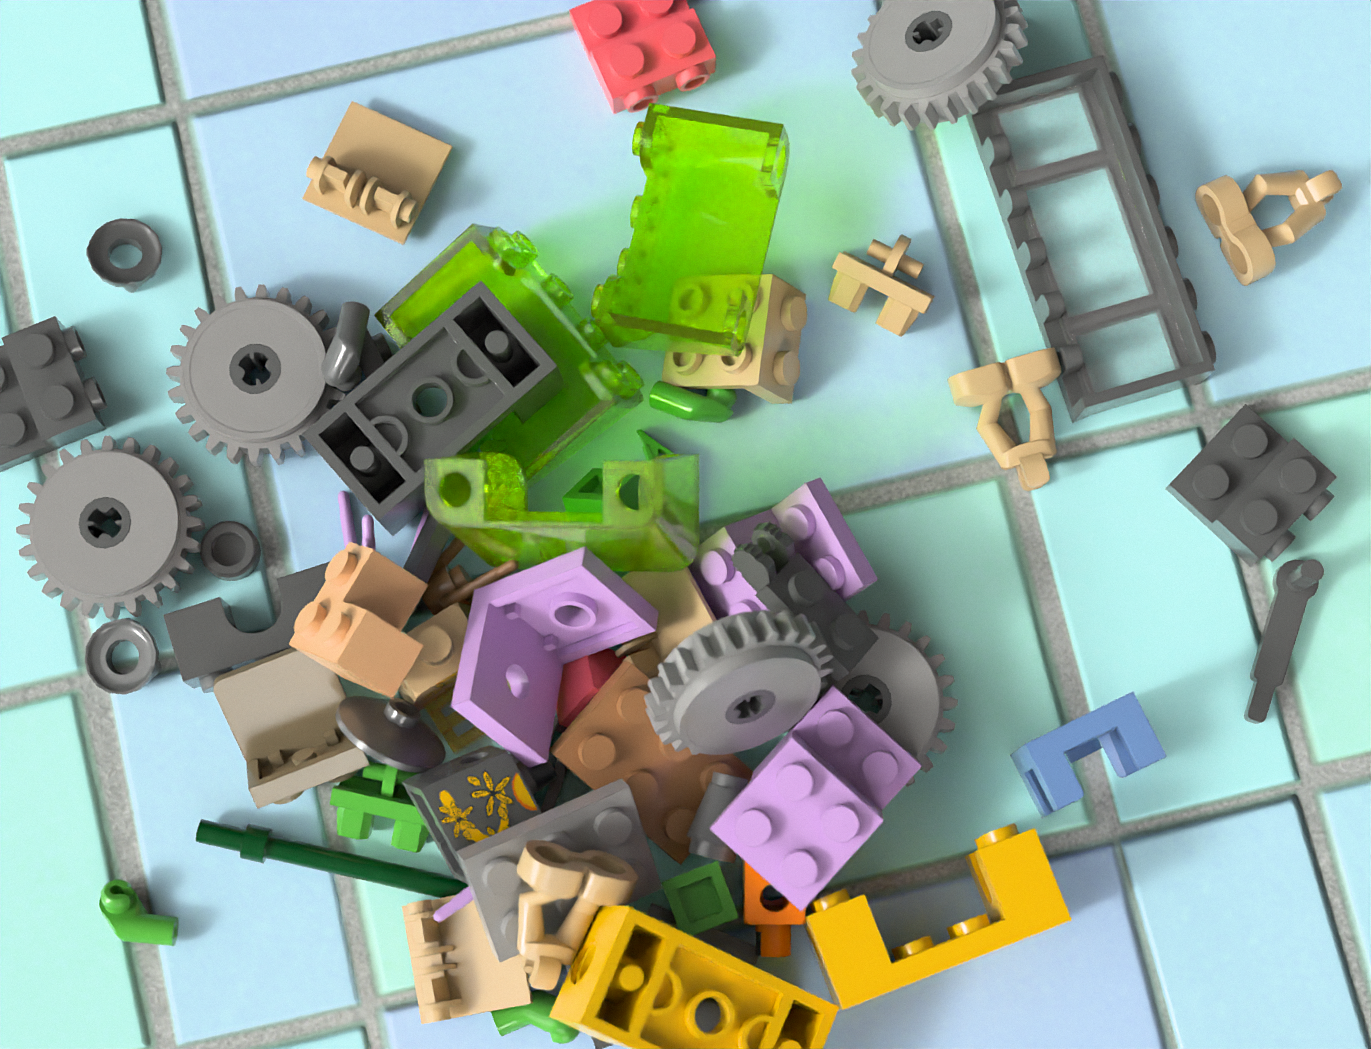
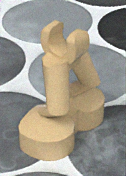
(1243, 242)
(989, 385)
(563, 874)

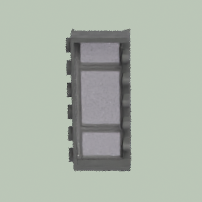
(1090, 238)

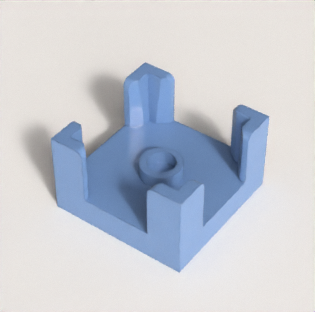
(1122, 733)

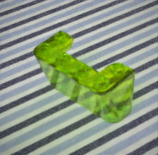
(695, 233)
(596, 387)
(486, 508)

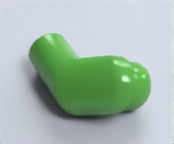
(131, 920)

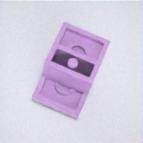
(818, 536)
(816, 797)

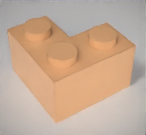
(360, 619)

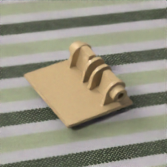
(376, 172)
(680, 614)
(456, 966)

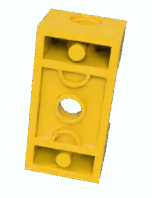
(1015, 891)
(643, 980)

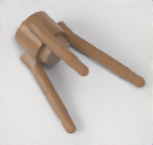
(455, 585)

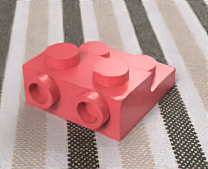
(643, 49)

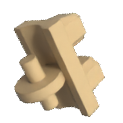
(857, 276)

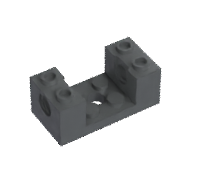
(484, 368)

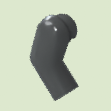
(343, 356)

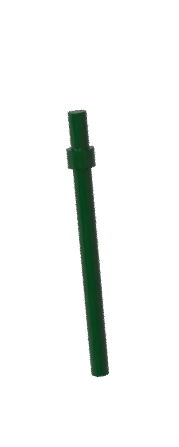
(259, 843)

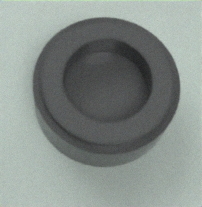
(230, 551)

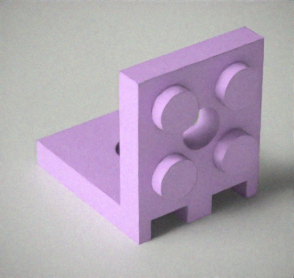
(527, 632)

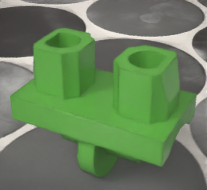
(379, 794)

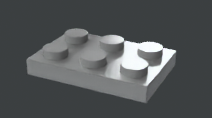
(596, 821)

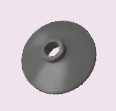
(390, 732)

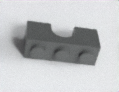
(211, 644)

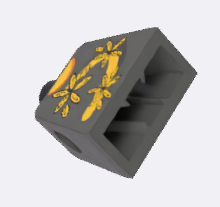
(476, 798)

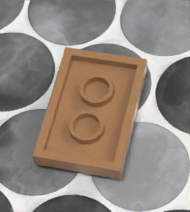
(617, 741)

